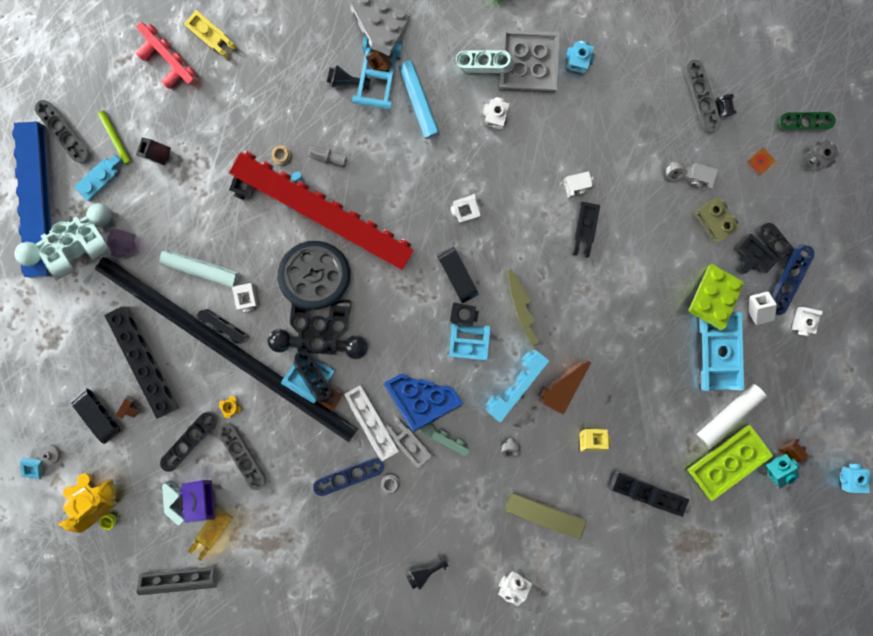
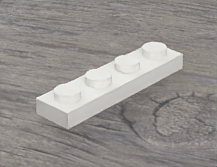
(370, 423)

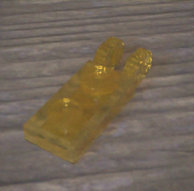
(211, 532)

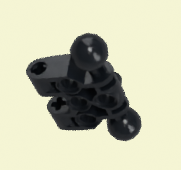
(354, 347)

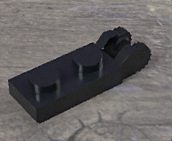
(586, 227)
(222, 325)

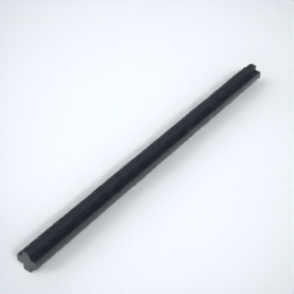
(223, 347)

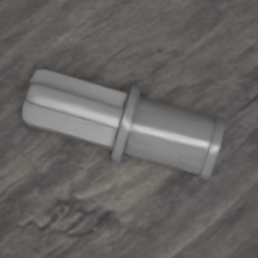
(327, 155)

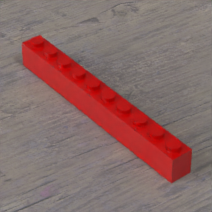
(321, 210)

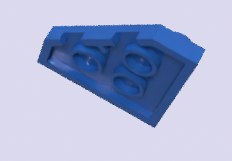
(421, 400)

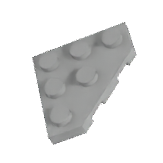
(380, 23)

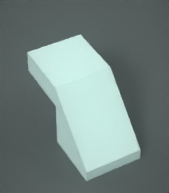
(171, 494)

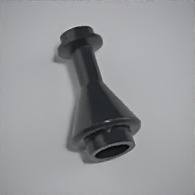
(339, 77)
(418, 576)

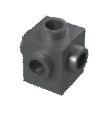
(822, 154)

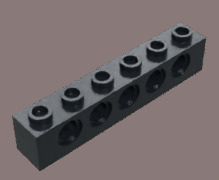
(142, 361)

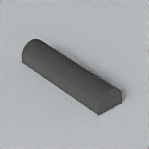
(177, 581)

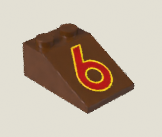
(561, 390)

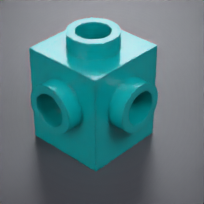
(783, 471)

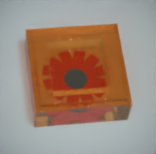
(761, 161)

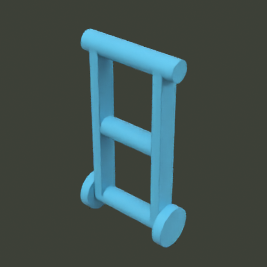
(397, 51)

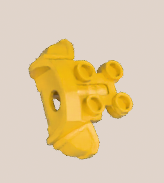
(90, 504)

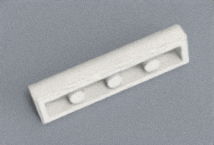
(732, 415)

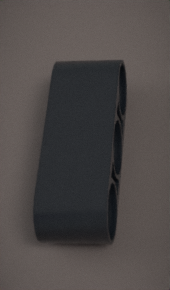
(457, 274)
(95, 416)

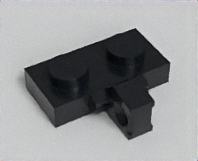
(755, 255)

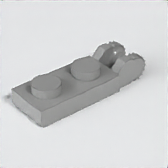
(409, 444)

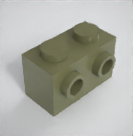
(717, 219)

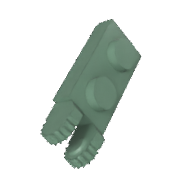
(444, 438)

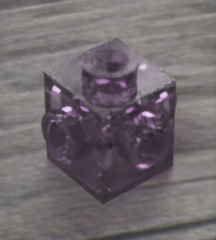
(120, 242)

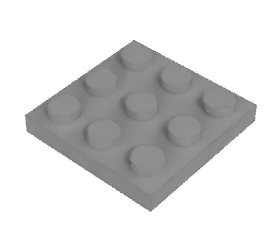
(534, 60)

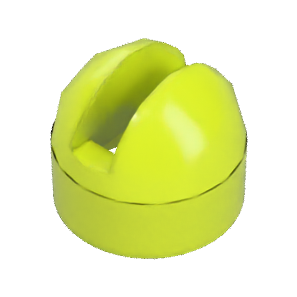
(107, 521)

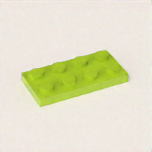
(730, 462)

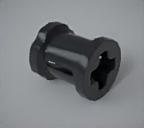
(726, 105)

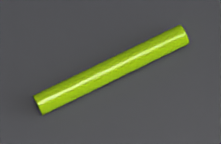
(114, 137)

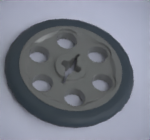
(310, 300)

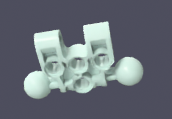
(68, 242)

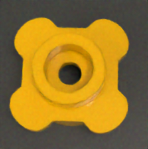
(224, 407)

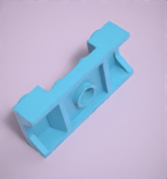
(534, 363)
(724, 371)

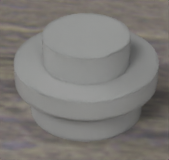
(390, 484)

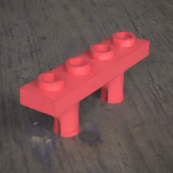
(179, 69)

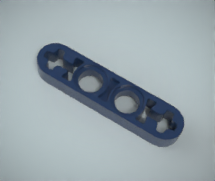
(794, 281)
(349, 478)

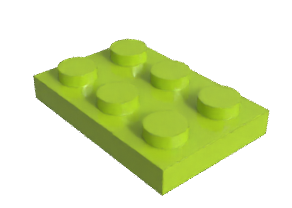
(716, 297)

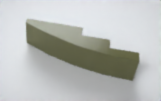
(520, 300)
(546, 515)

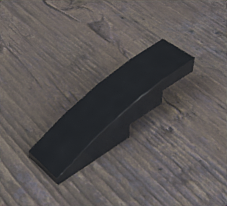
(649, 494)

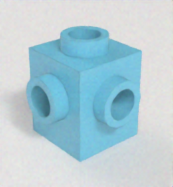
(580, 56)
(855, 478)

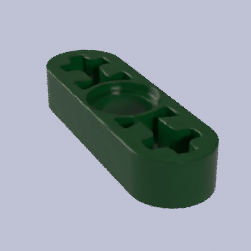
(813, 116)

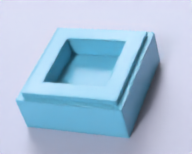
(31, 468)

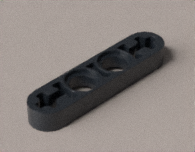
(188, 441)

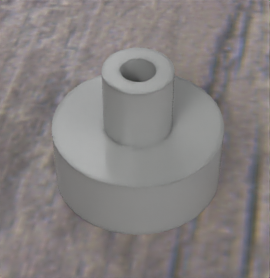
(675, 172)
(511, 449)
(49, 454)

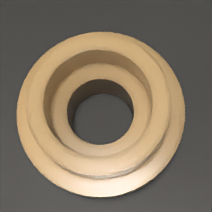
(278, 149)

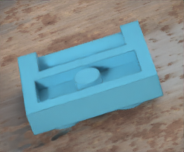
(469, 347)

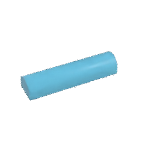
(419, 99)

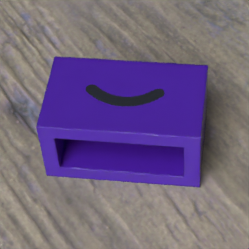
(198, 501)

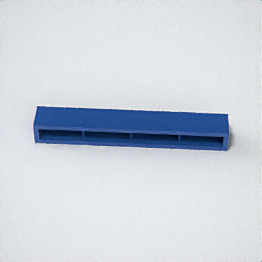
(32, 189)

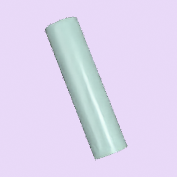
(199, 268)

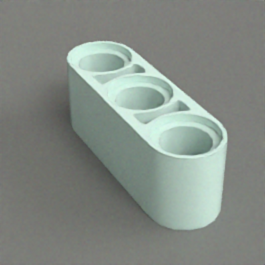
(476, 58)

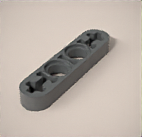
(704, 96)
(61, 133)
(239, 458)

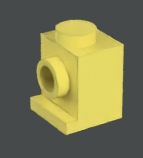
(601, 437)

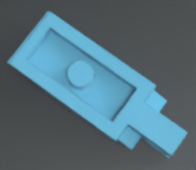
(98, 177)

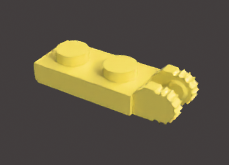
(208, 33)

